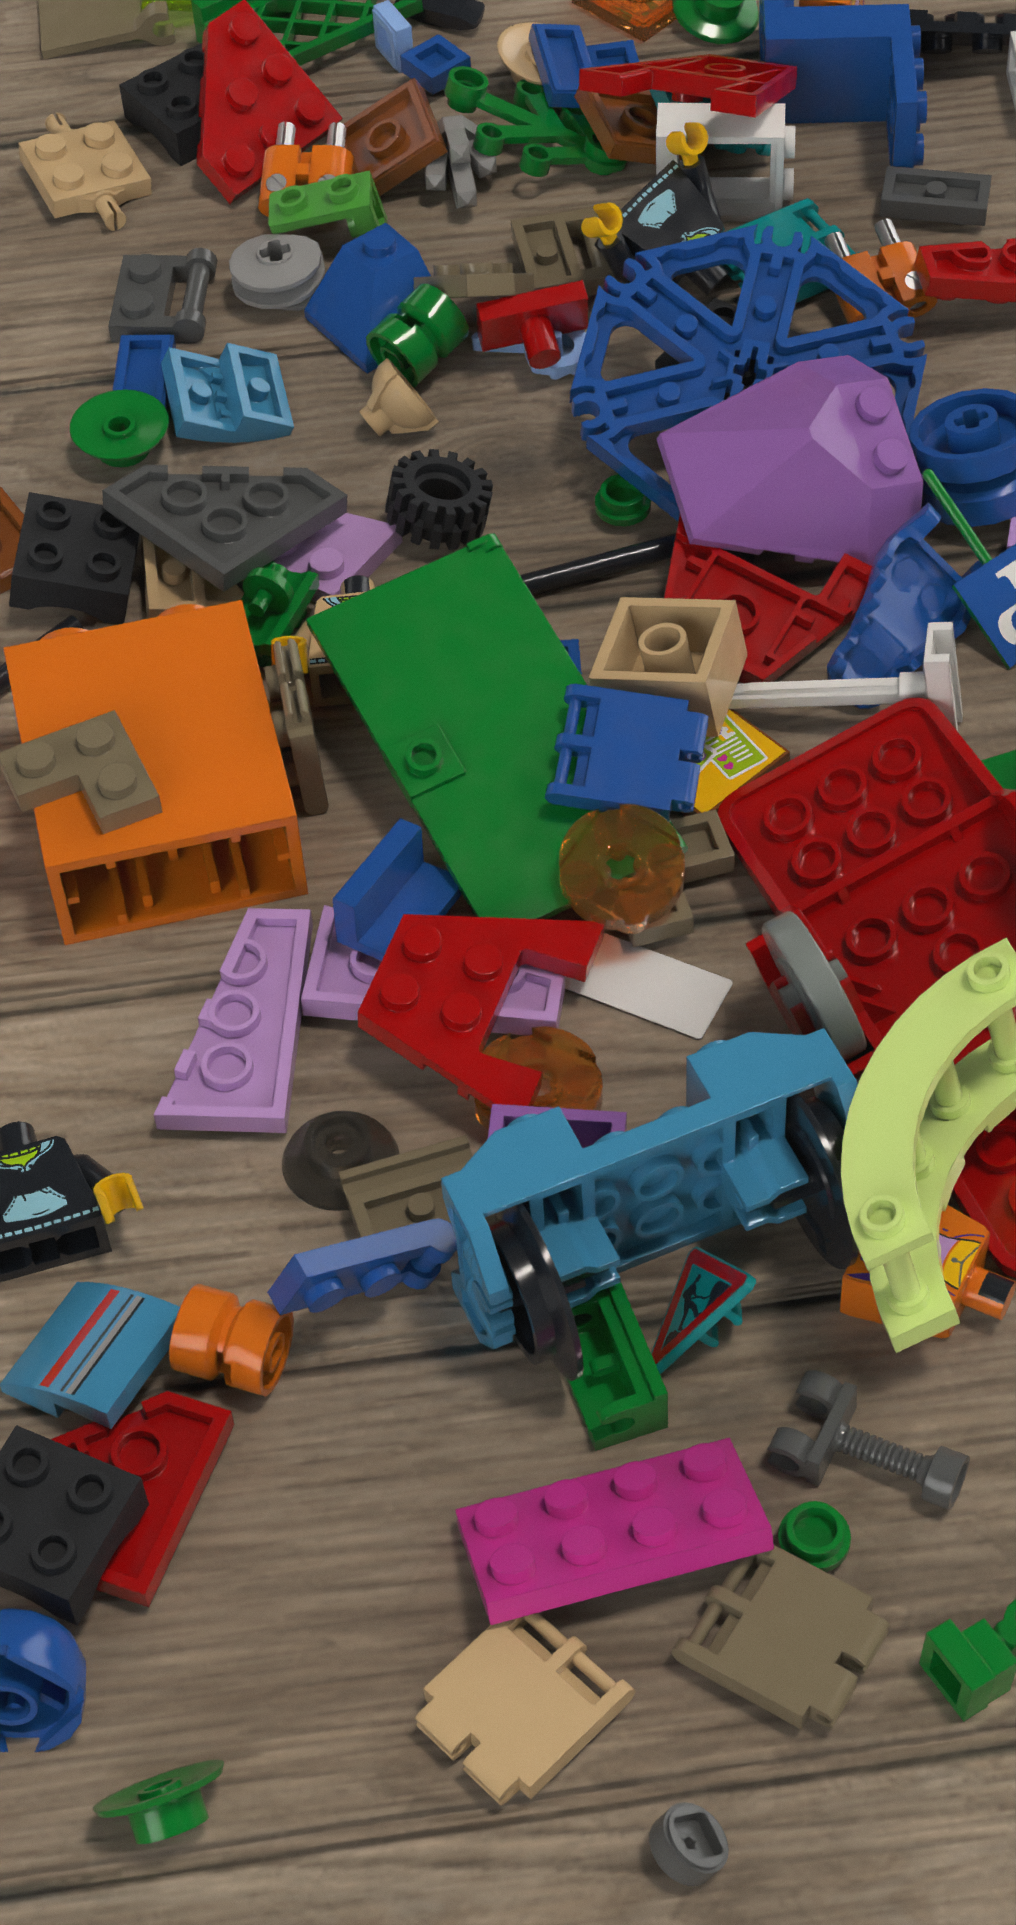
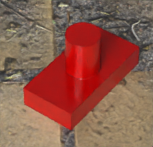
(532, 321)

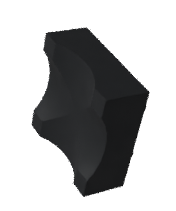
(168, 103)
(73, 558)
(61, 1521)

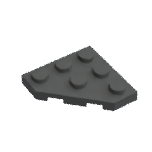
(224, 518)

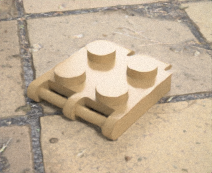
(518, 1706)

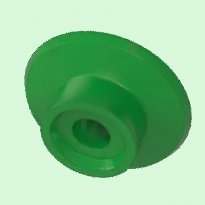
(717, 19)
(119, 426)
(163, 1803)

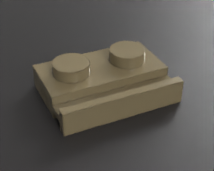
(403, 1187)

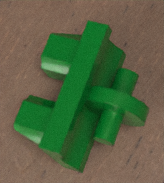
(275, 604)

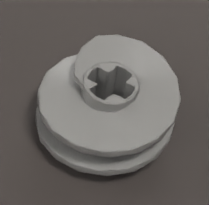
(277, 271)

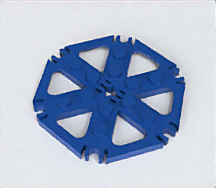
(709, 345)

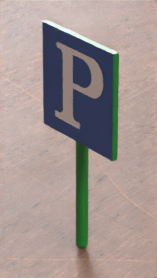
(989, 590)

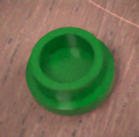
(621, 502)
(815, 1535)

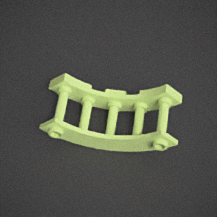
(913, 1127)

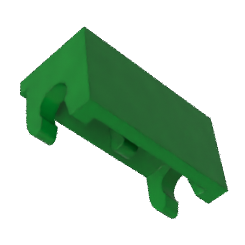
(620, 1383)

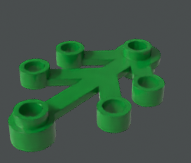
(533, 123)

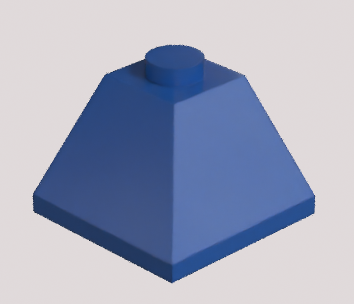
(362, 288)

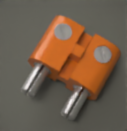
(288, 166)
(890, 270)

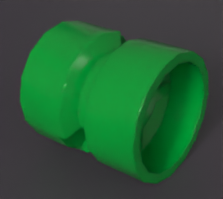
(419, 333)

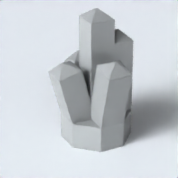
(459, 161)

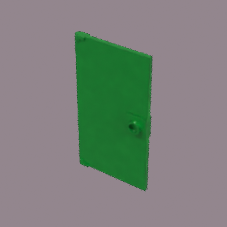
(467, 711)

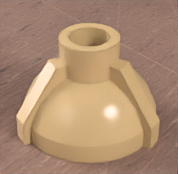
(396, 404)

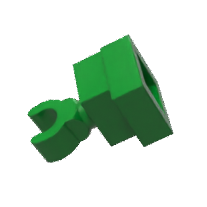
(972, 1664)

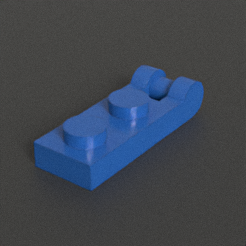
(364, 1265)

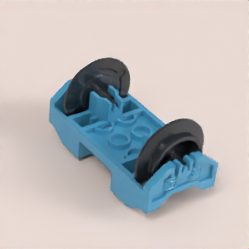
(582, 1215)

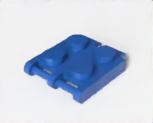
(629, 751)

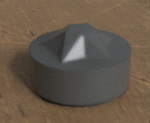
(688, 1844)

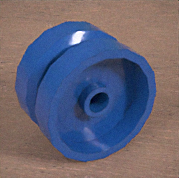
(971, 451)

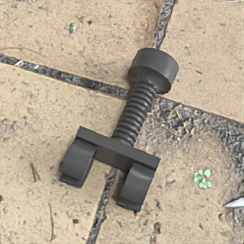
(829, 1400)

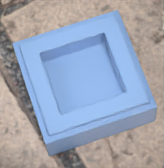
(391, 33)

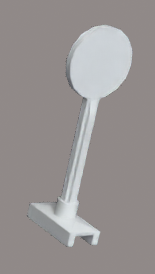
(936, 683)

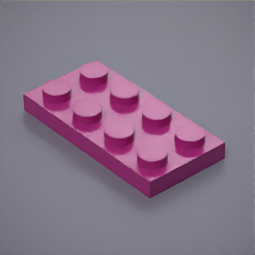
(613, 1530)

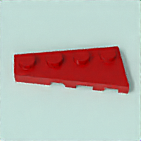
(968, 271)

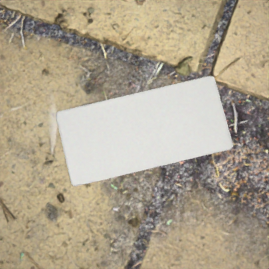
(653, 987)

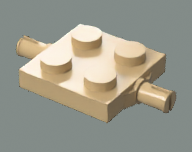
(85, 169)

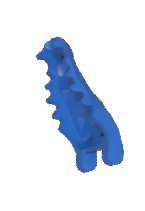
(903, 595)

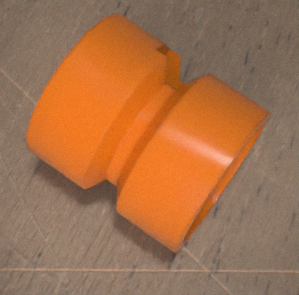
(222, 1337)

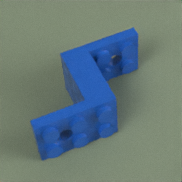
(851, 68)

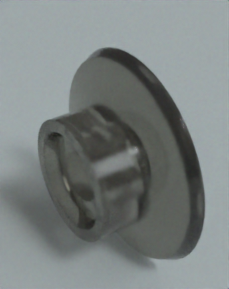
(314, 1169)

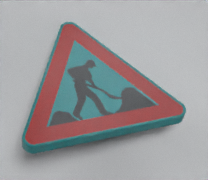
(702, 1296)

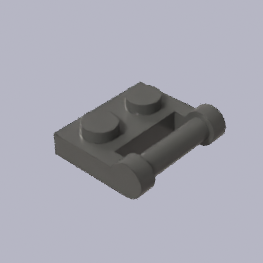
(147, 292)

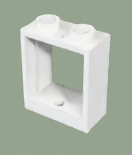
(736, 197)

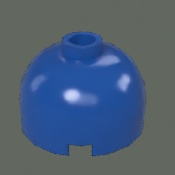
(39, 1679)

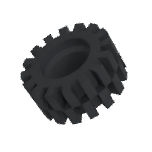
(438, 499)

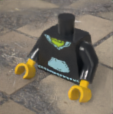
(667, 211)
(54, 1202)

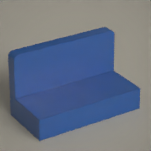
(387, 886)

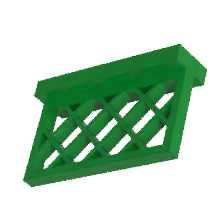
(330, 34)

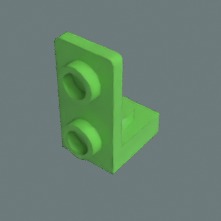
(340, 198)

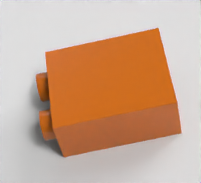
(210, 746)

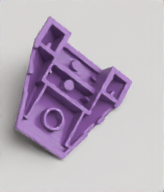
(797, 465)

